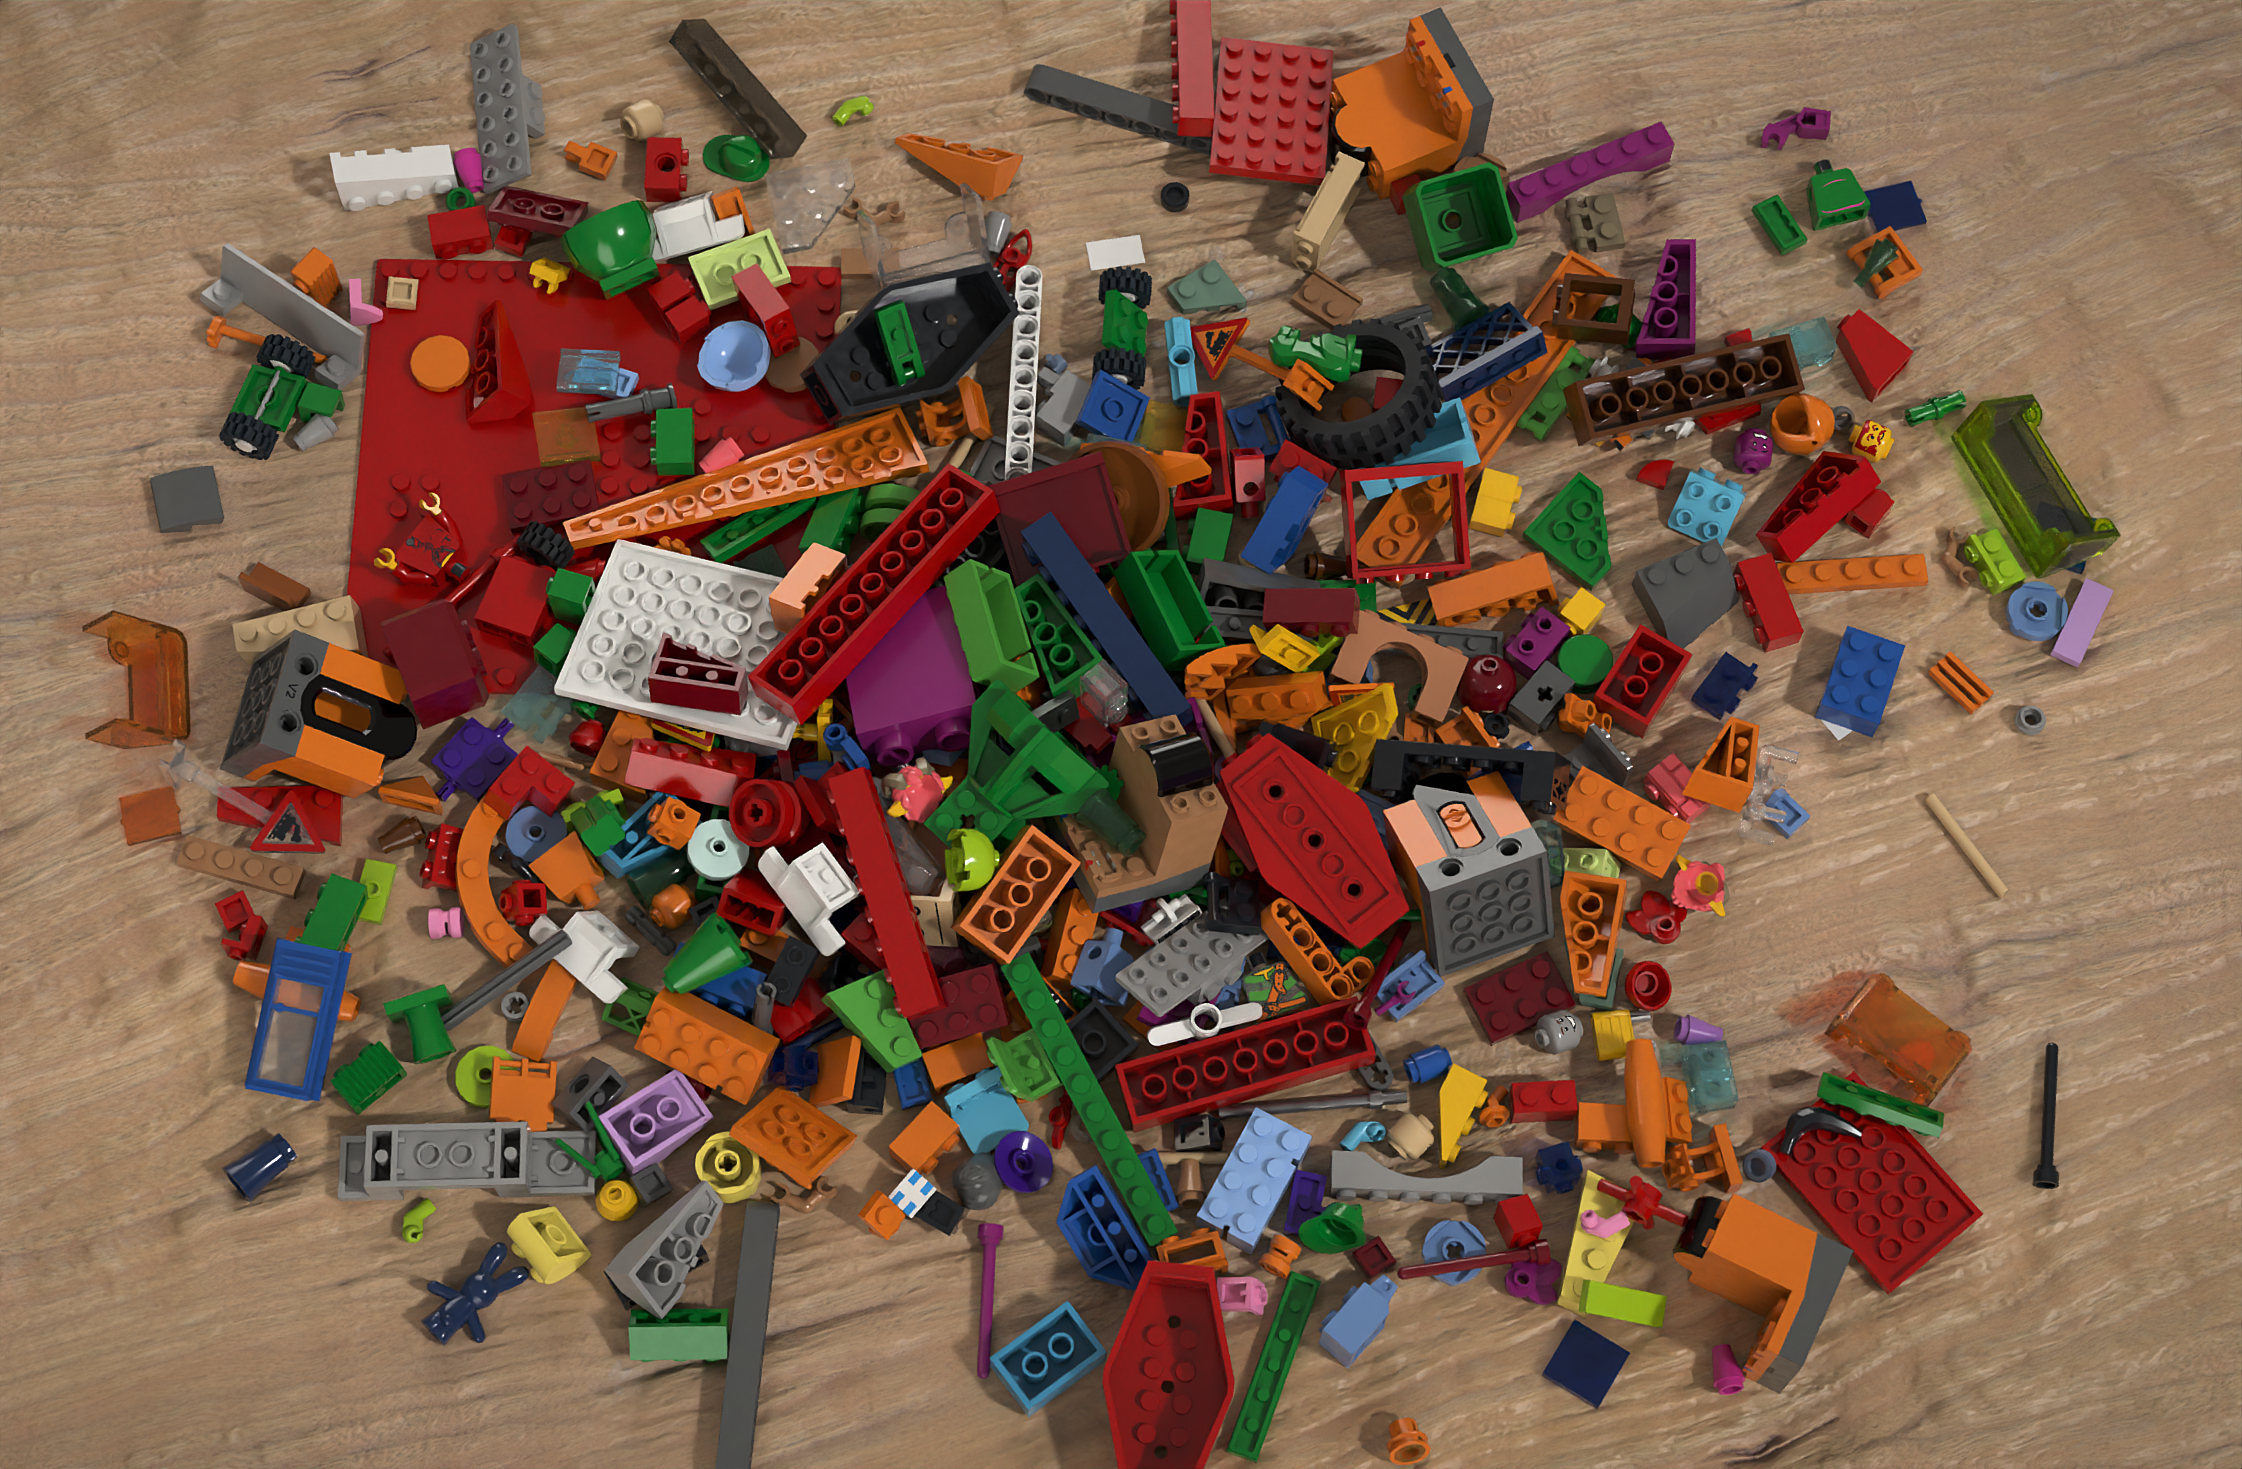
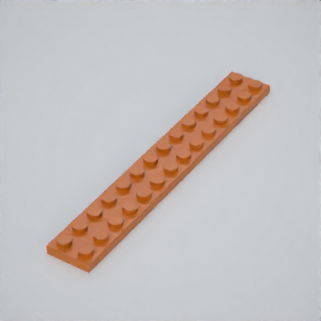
(1419, 512)

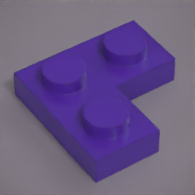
(1304, 1200)

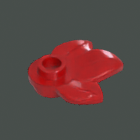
(1657, 913)

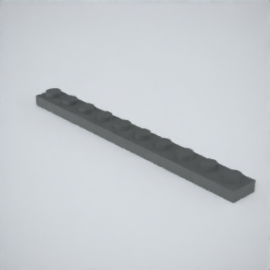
(1235, 626)

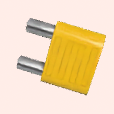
(1613, 1030)

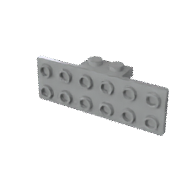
(505, 107)
(1188, 965)

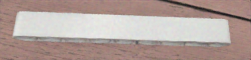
(1023, 371)

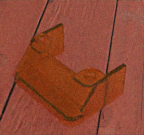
(156, 681)

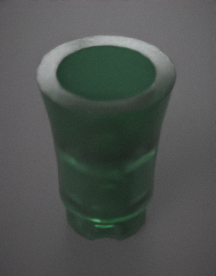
(1457, 298)
(1111, 823)
(657, 875)

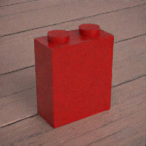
(516, 601)
(753, 903)

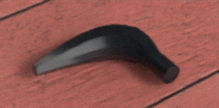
(1815, 1119)

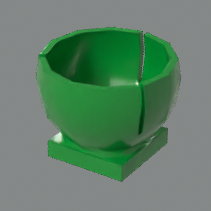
(614, 247)

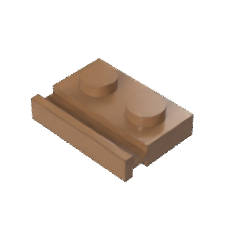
(1326, 300)

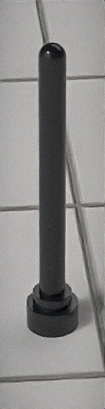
(2046, 1174)

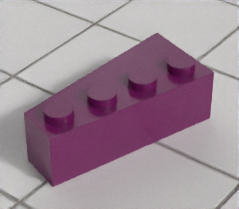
(1671, 312)

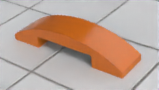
(544, 1013)

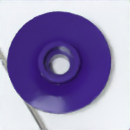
(1033, 1156)

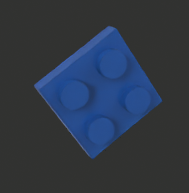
(1112, 408)

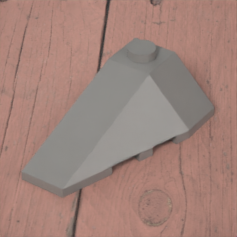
(659, 1258)

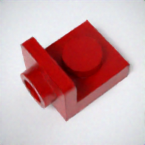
(251, 938)

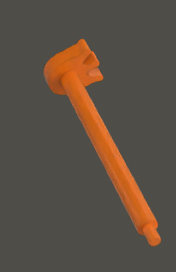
(219, 328)

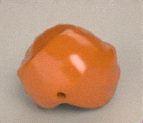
(1802, 424)

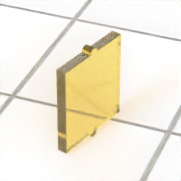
(1163, 427)

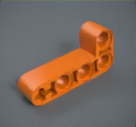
(1312, 949)

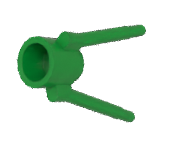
(607, 1161)

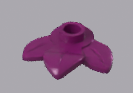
(1537, 1281)

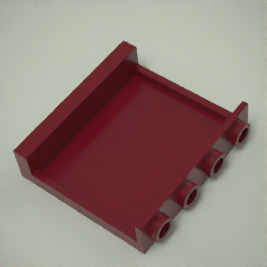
(1080, 500)

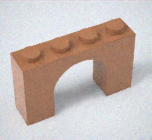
(1439, 665)

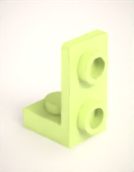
(1591, 861)

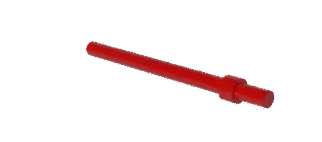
(476, 577)

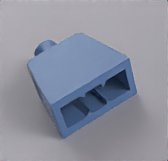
(1098, 968)

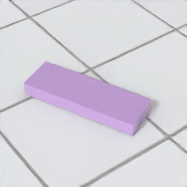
(2081, 622)

